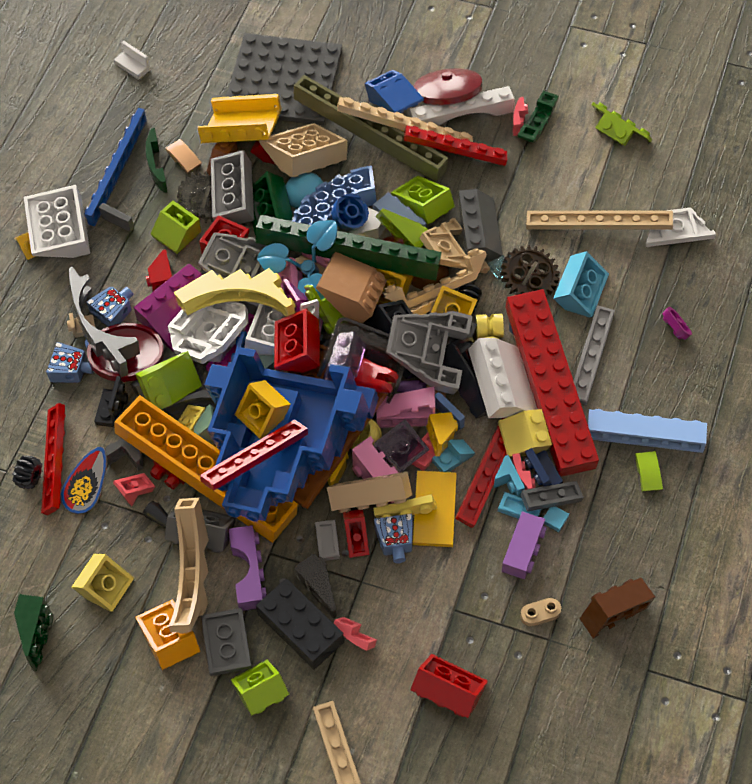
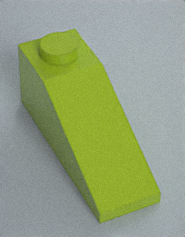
(402, 227)

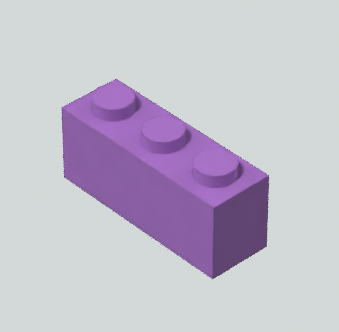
(524, 545)

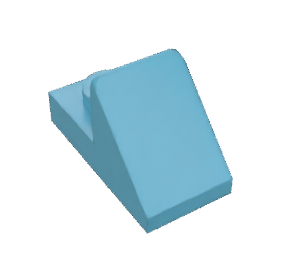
(453, 456)
(509, 475)

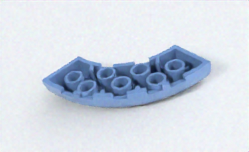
(319, 204)

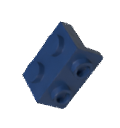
(544, 468)

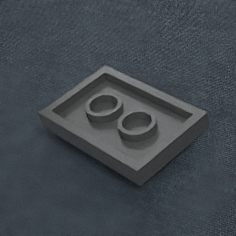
(226, 642)

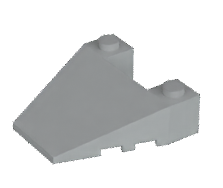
(229, 254)
(420, 346)

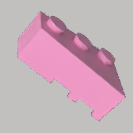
(410, 405)
(369, 462)

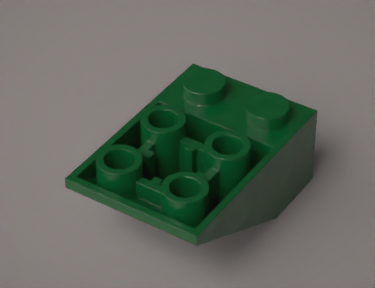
(32, 621)

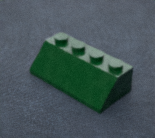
(270, 198)

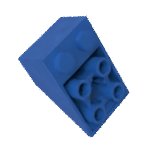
(392, 92)

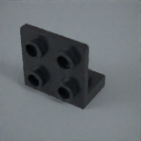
(111, 404)

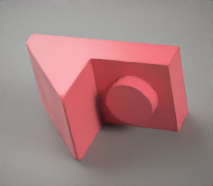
(134, 486)

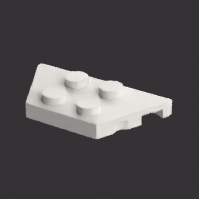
(686, 228)

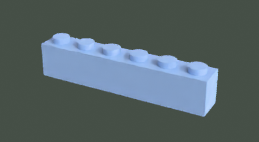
(647, 430)

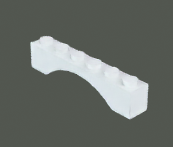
(493, 102)

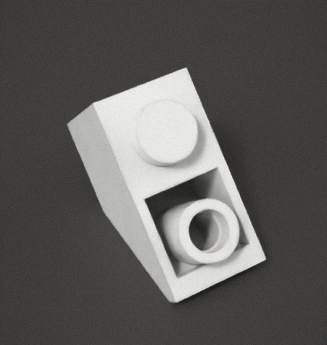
(372, 228)

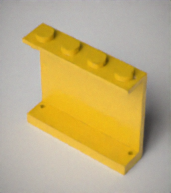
(241, 118)

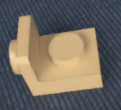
(74, 326)

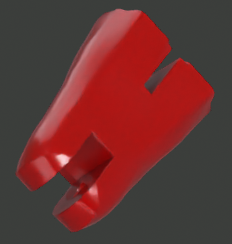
(375, 376)

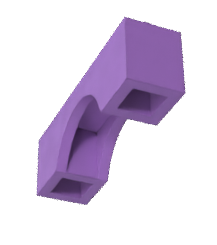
(243, 545)

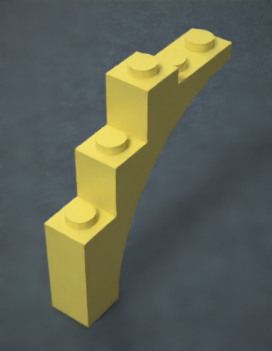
(213, 289)

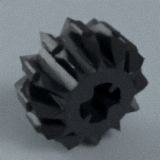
(27, 472)

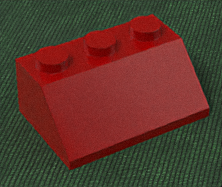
(297, 342)
(448, 685)

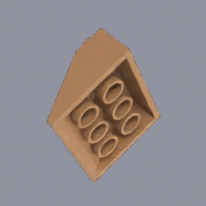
(351, 287)

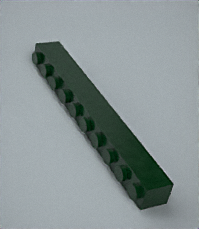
(368, 250)

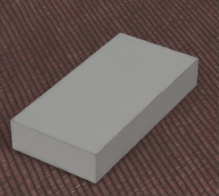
(327, 540)

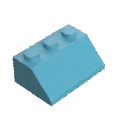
(581, 284)

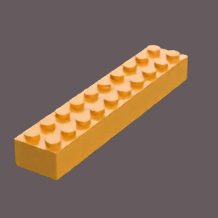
(187, 458)

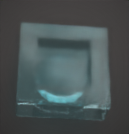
(495, 266)

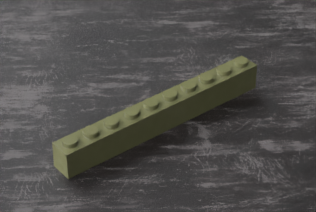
(381, 136)

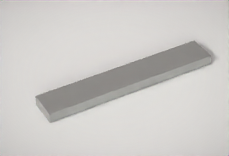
(592, 352)

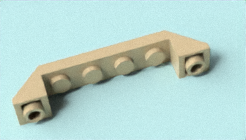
(473, 261)

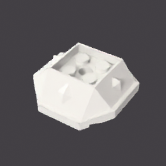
(209, 331)

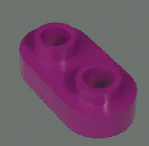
(673, 319)

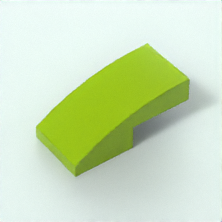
(649, 471)

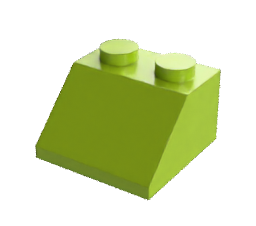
(260, 687)

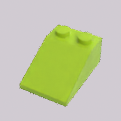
(425, 198)
(169, 380)

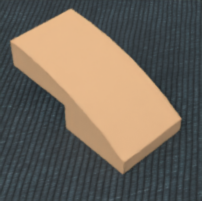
(184, 156)

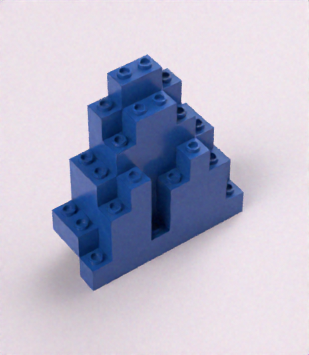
(321, 405)

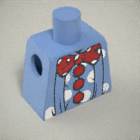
(110, 305)
(67, 364)
(395, 535)

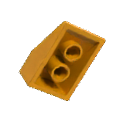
(166, 646)

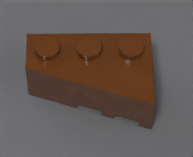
(616, 604)

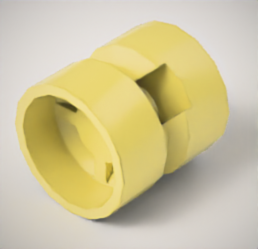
(489, 326)

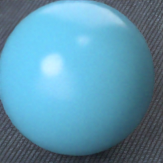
(300, 186)

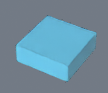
(555, 518)

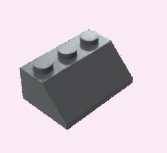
(216, 525)

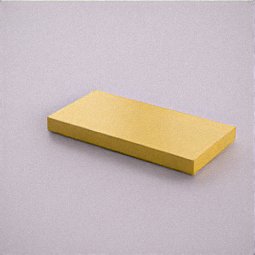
(438, 525)

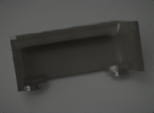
(375, 350)

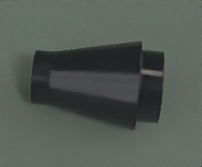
(156, 513)

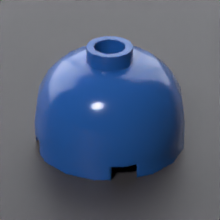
(350, 212)

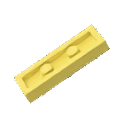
(412, 506)

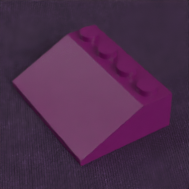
(161, 305)

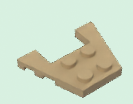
(441, 240)

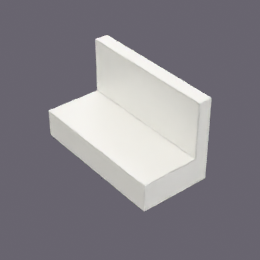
(132, 61)

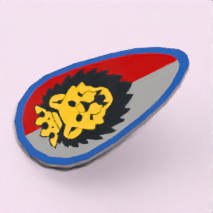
(85, 482)

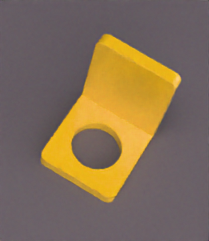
(24, 243)

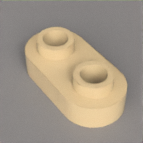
(542, 613)

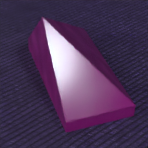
(295, 294)

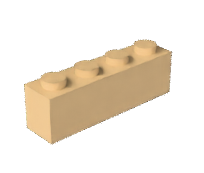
(369, 491)

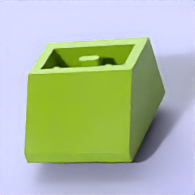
(175, 227)

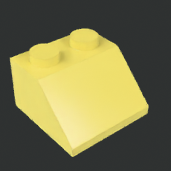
(524, 432)
(103, 582)

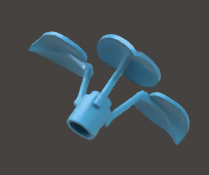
(321, 235)

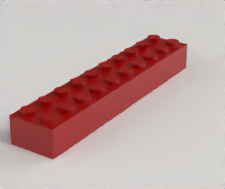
(551, 382)

